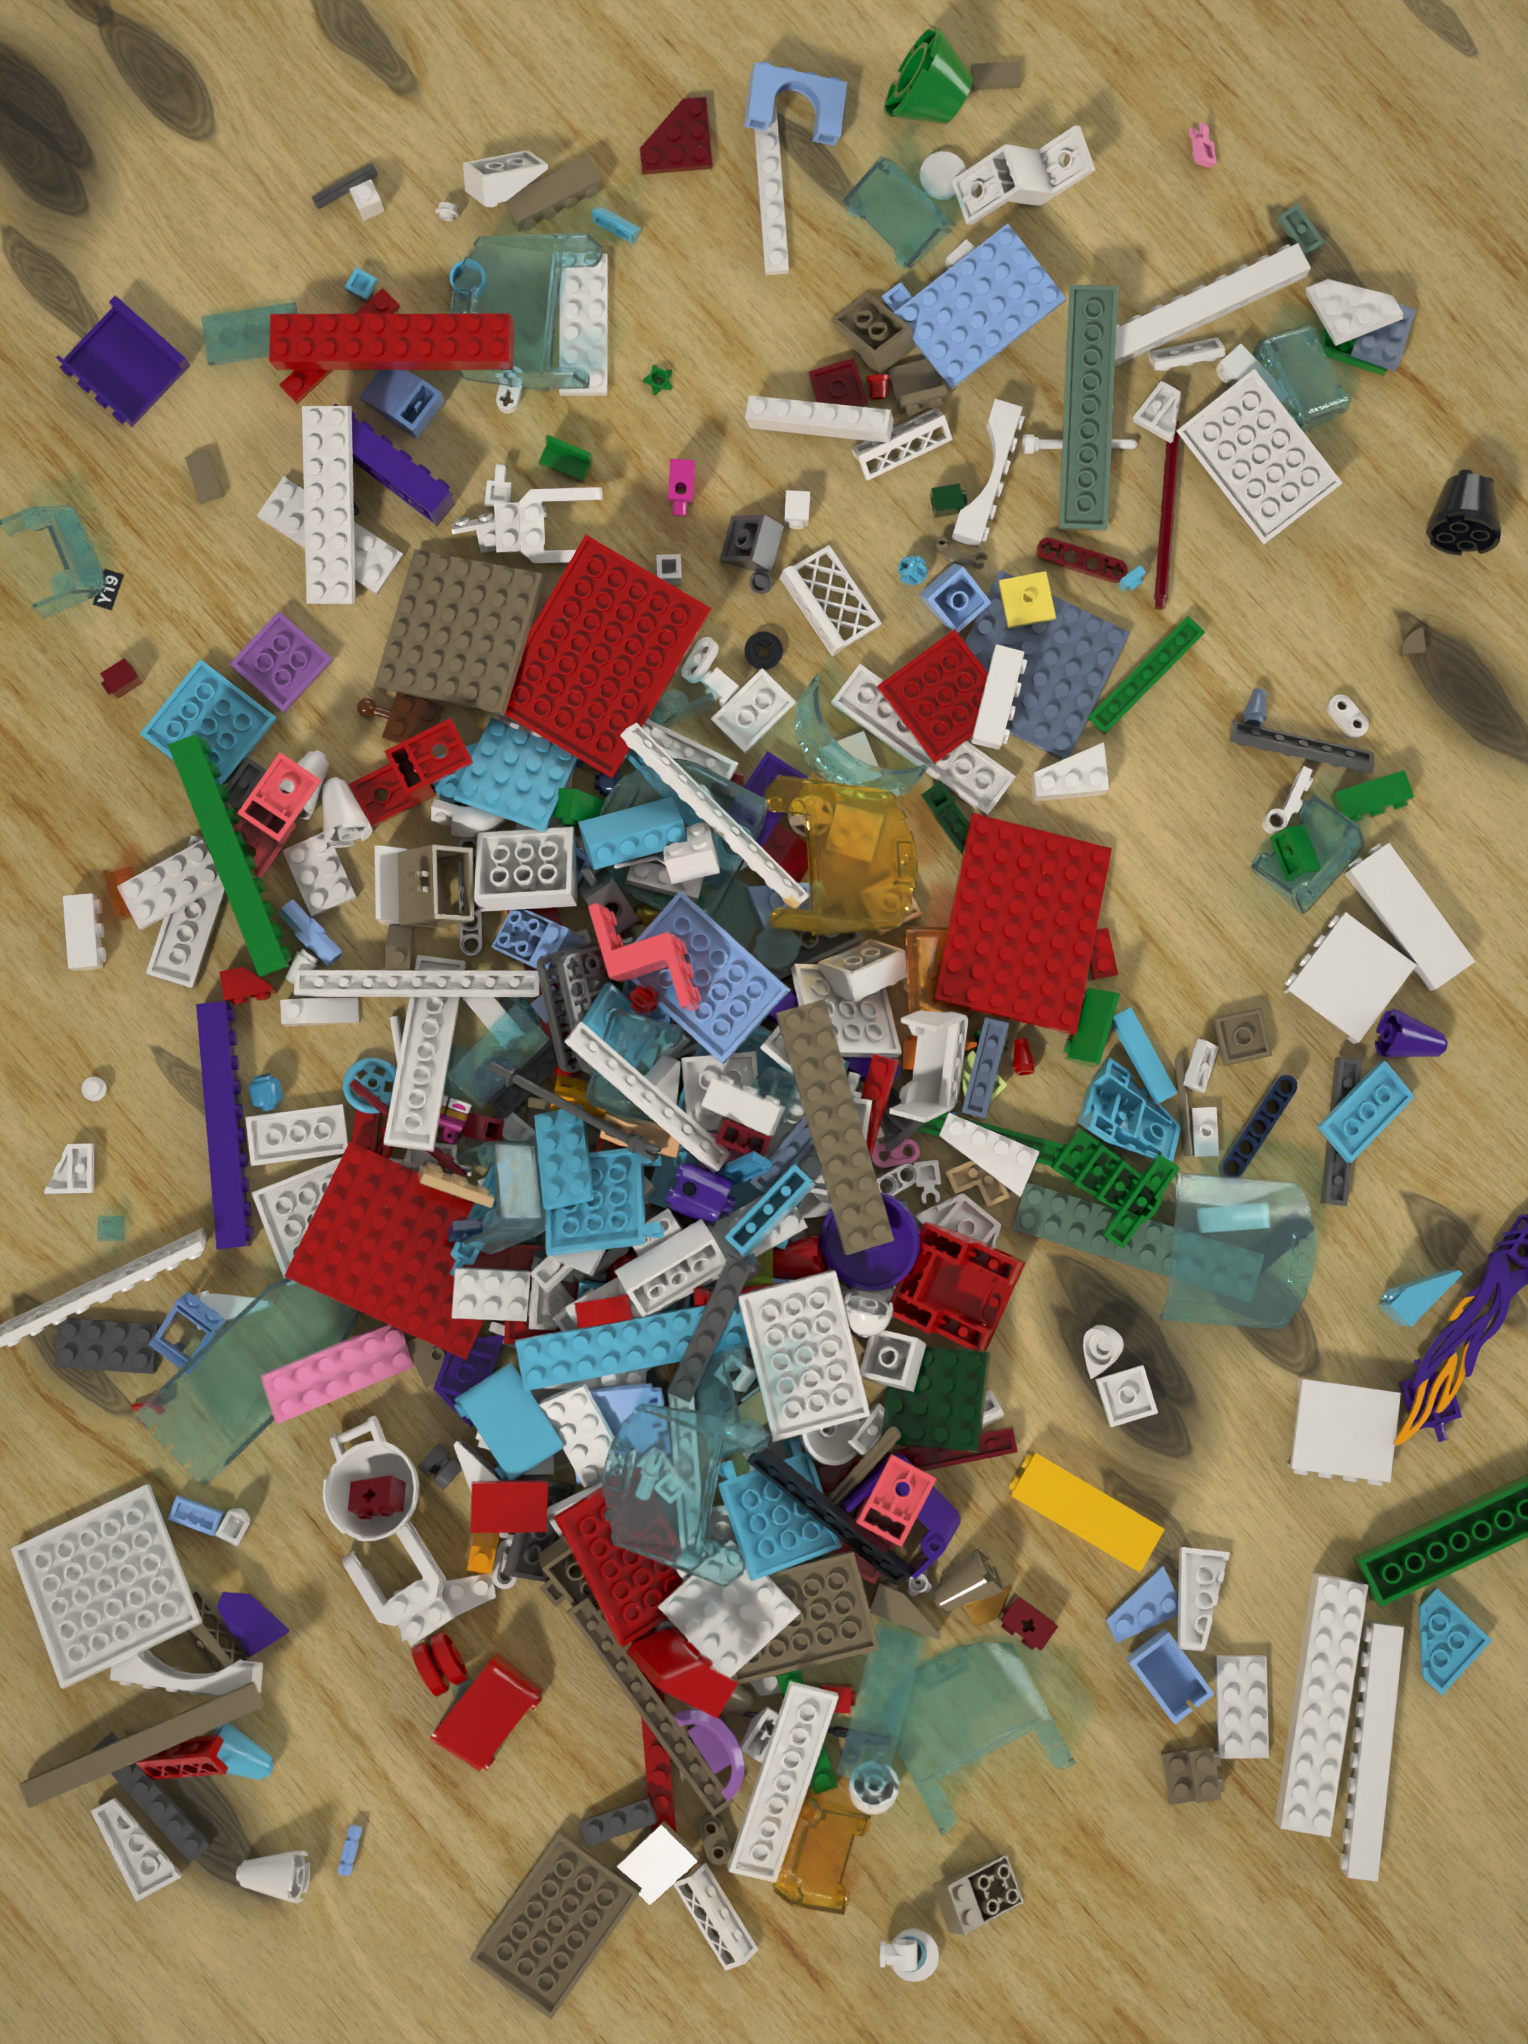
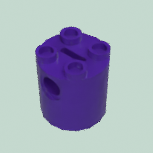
(709, 1198)

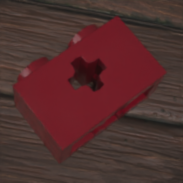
(741, 1137)
(376, 1497)
(1041, 1629)

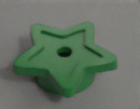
(657, 373)

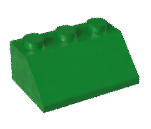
(1093, 1027)

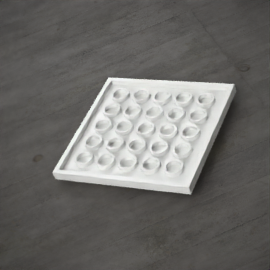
(106, 1586)

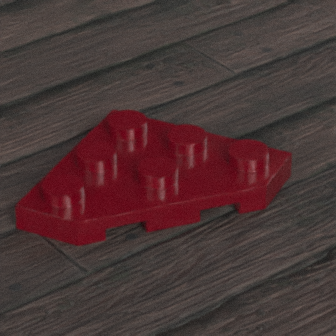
(680, 140)

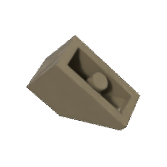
(399, 948)

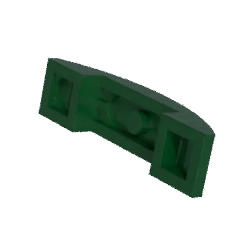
(947, 814)

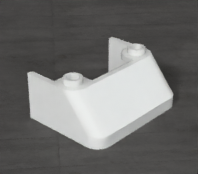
(936, 1065)

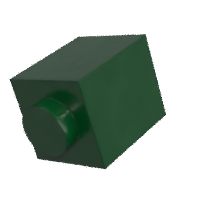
(947, 500)

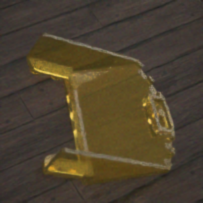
(857, 856)

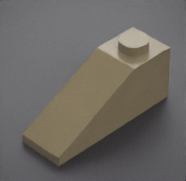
(896, 1606)

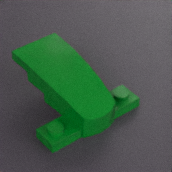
(1115, 1182)

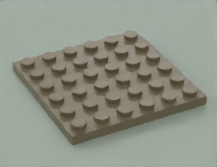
(459, 631)

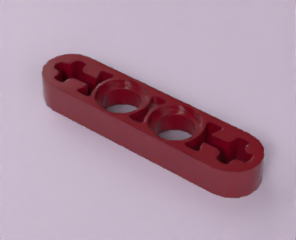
(1082, 557)

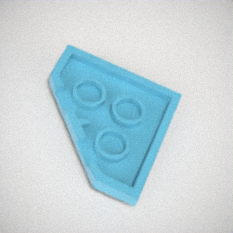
(1446, 1640)

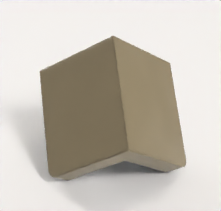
(536, 1106)

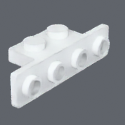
(484, 528)

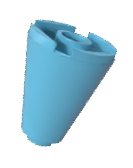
(242, 1754)

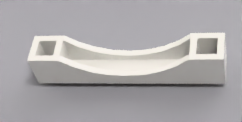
(1001, 428)
(153, 1673)

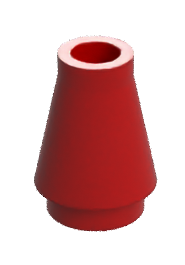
(1023, 1058)

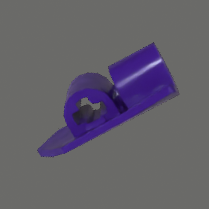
(250, 1622)

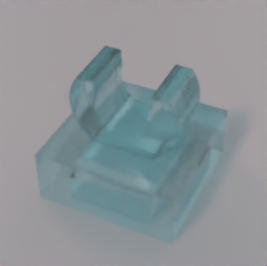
(111, 1228)

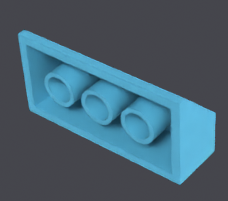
(632, 832)

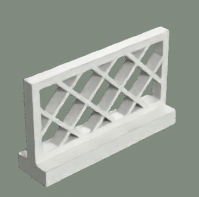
(811, 606)

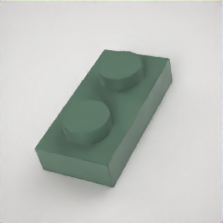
(1300, 229)

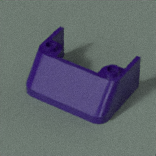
(936, 1514)

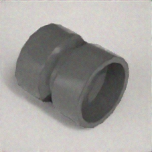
(440, 1466)

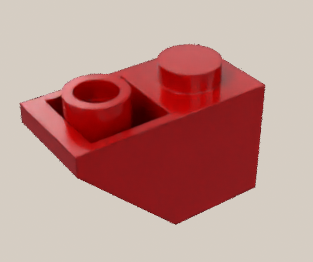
(243, 984)

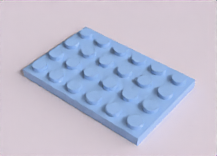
(980, 306)
(731, 982)

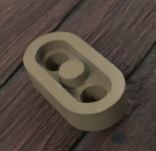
(714, 1839)

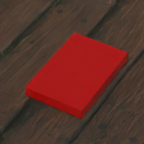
(509, 1506)

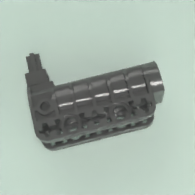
(580, 978)

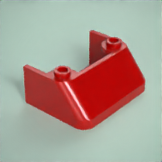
(677, 1670)

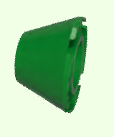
(930, 82)

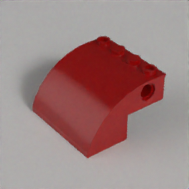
(956, 1287)

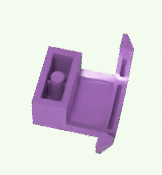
(716, 1745)

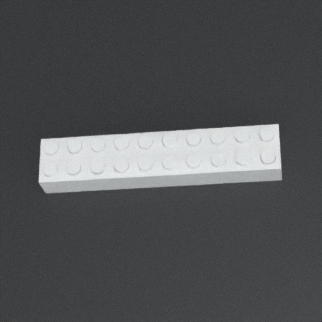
(1321, 1704)

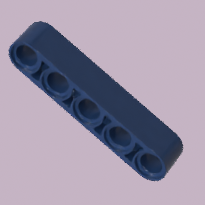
(1268, 1121)

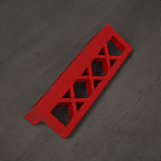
(186, 1759)

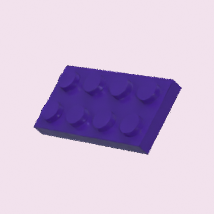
(762, 777)

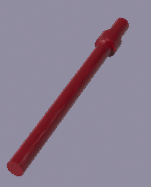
(444, 1160)

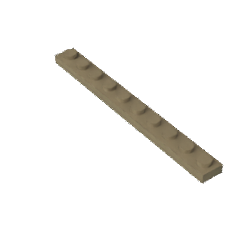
(649, 1705)

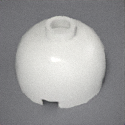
(867, 1313)
(873, 1798)

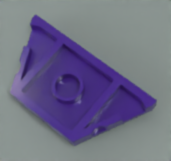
(460, 1375)

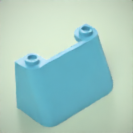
(509, 1422)

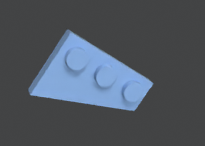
(766, 900)
(1146, 1607)

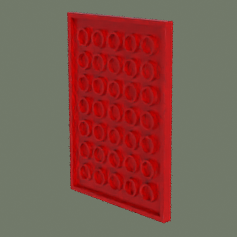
(602, 654)
(1022, 924)
(387, 1251)

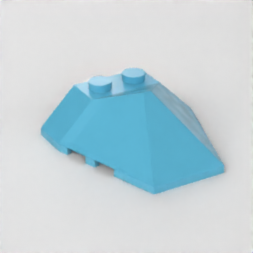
(1125, 1114)

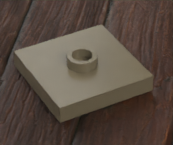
(1242, 1037)
(427, 1360)

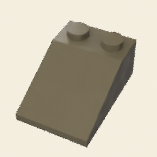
(874, 332)
(565, 1572)

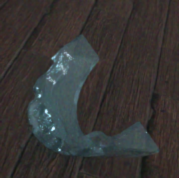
(834, 763)

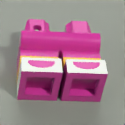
(455, 1118)

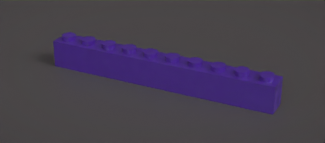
(224, 1125)

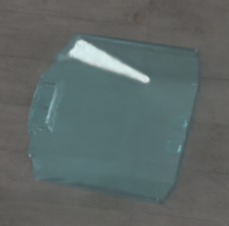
(1239, 1251)

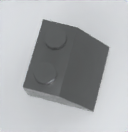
(752, 542)

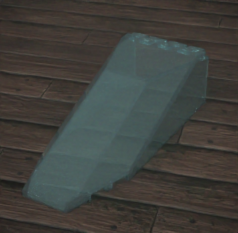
(218, 1397)

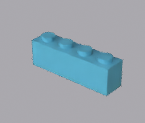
(770, 1210)

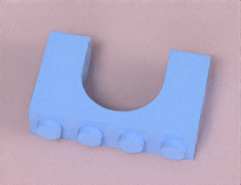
(824, 93)

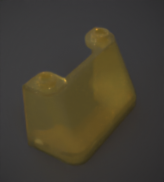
(819, 1856)

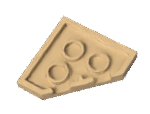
(435, 1177)

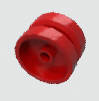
(439, 1663)

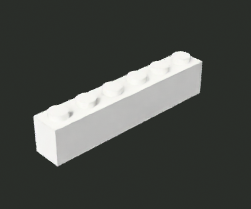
(819, 419)

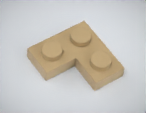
(971, 1174)

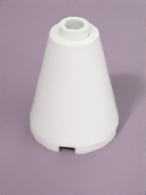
(317, 764)
(342, 815)
(277, 1875)

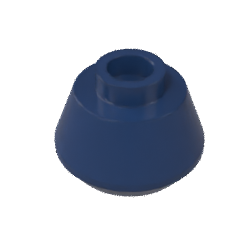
(605, 783)

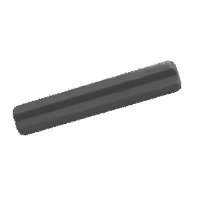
(342, 187)

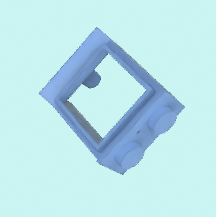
(199, 1314)

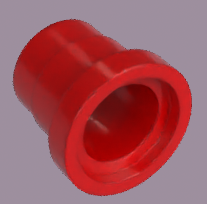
(878, 386)

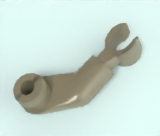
(952, 555)

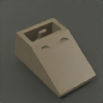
(977, 1895)

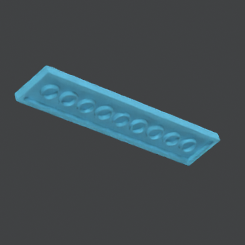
(616, 1347)

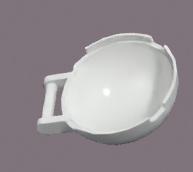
(363, 1462)

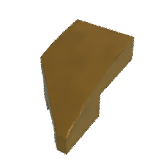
(988, 1609)

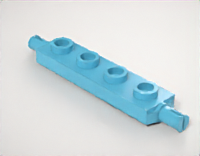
(465, 1254)

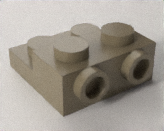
(1192, 1775)

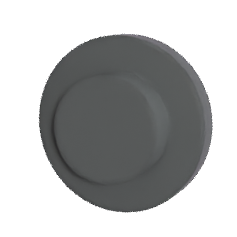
(761, 581)

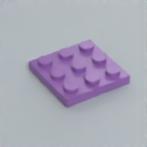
(281, 662)

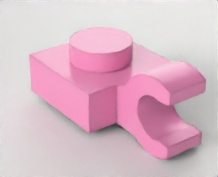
(1203, 148)

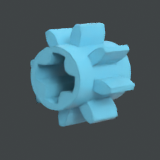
(912, 570)

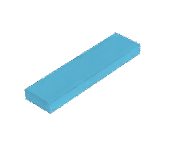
(1143, 1056)

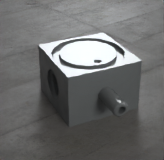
(603, 890)

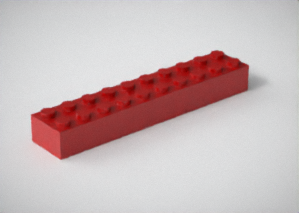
(391, 341)

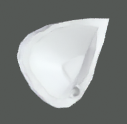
(1101, 1349)

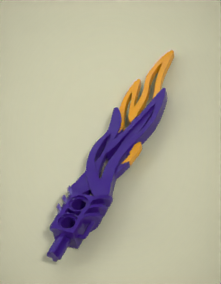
(1462, 1328)

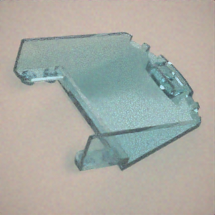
(524, 279)
(664, 1486)
(965, 1709)

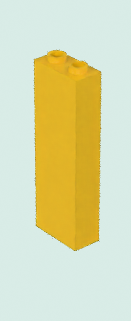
(1085, 1511)

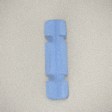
(349, 1850)

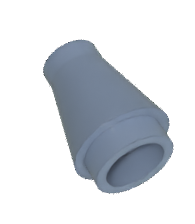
(1255, 710)

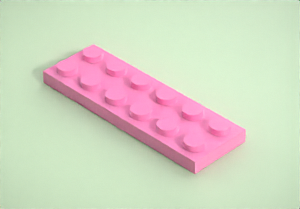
(336, 1371)

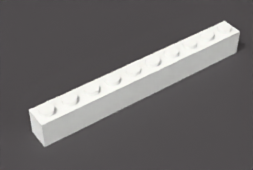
(1210, 302)
(1372, 1750)

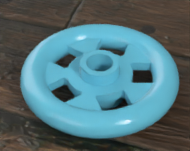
(369, 1066)

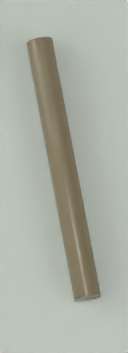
(1184, 1108)

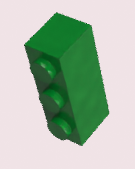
(1374, 796)

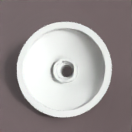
(831, 1445)

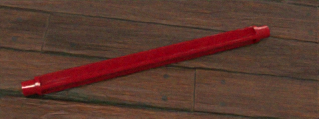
(1166, 521)

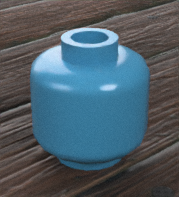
(266, 1091)

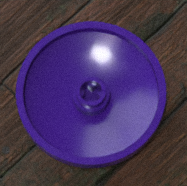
(880, 1265)

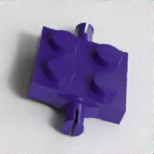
(1435, 1420)

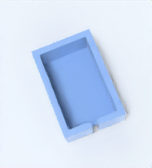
(1169, 1675)

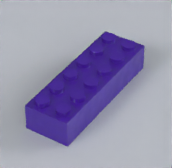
(399, 473)

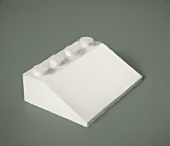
(526, 869)

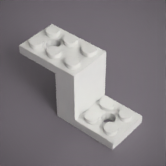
(1023, 175)

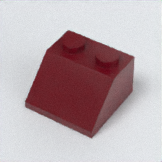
(788, 852)

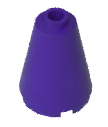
(1407, 1037)

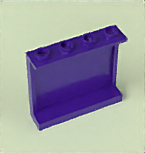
(124, 364)

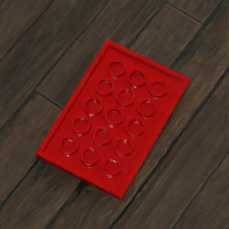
(622, 1581)

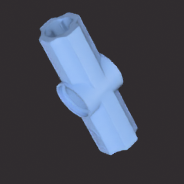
(310, 933)

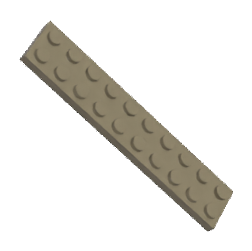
(834, 1127)

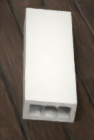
(1409, 916)

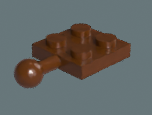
(405, 719)

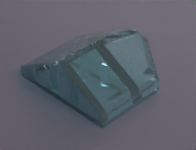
(778, 1085)

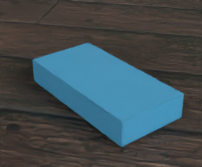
(745, 1168)

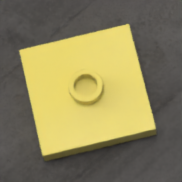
(1027, 600)

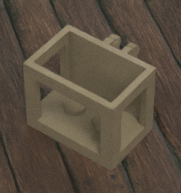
(423, 886)

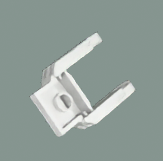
(521, 523)
(416, 1609)

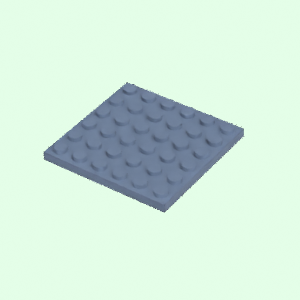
(1063, 669)

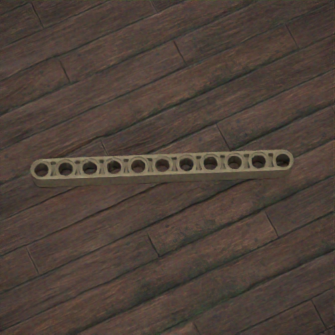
(141, 1744)

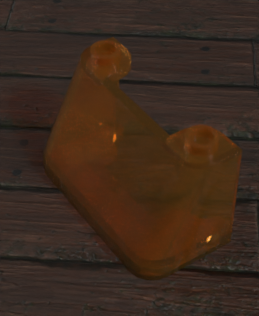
(923, 960)

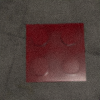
(838, 384)

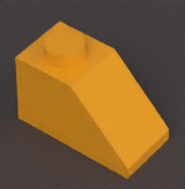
(483, 1552)

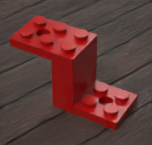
(411, 772)

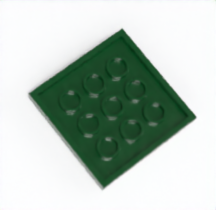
(945, 1403)

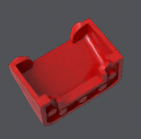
(487, 1713)

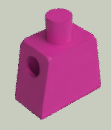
(681, 475)

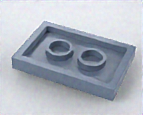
(1385, 344)

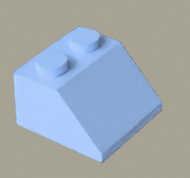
(955, 598)

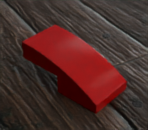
(603, 1311)

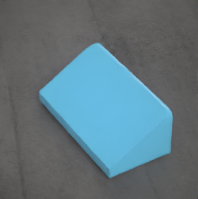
(616, 224)

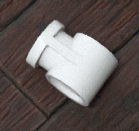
(899, 1954)

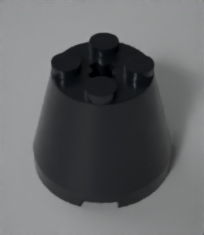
(1465, 515)

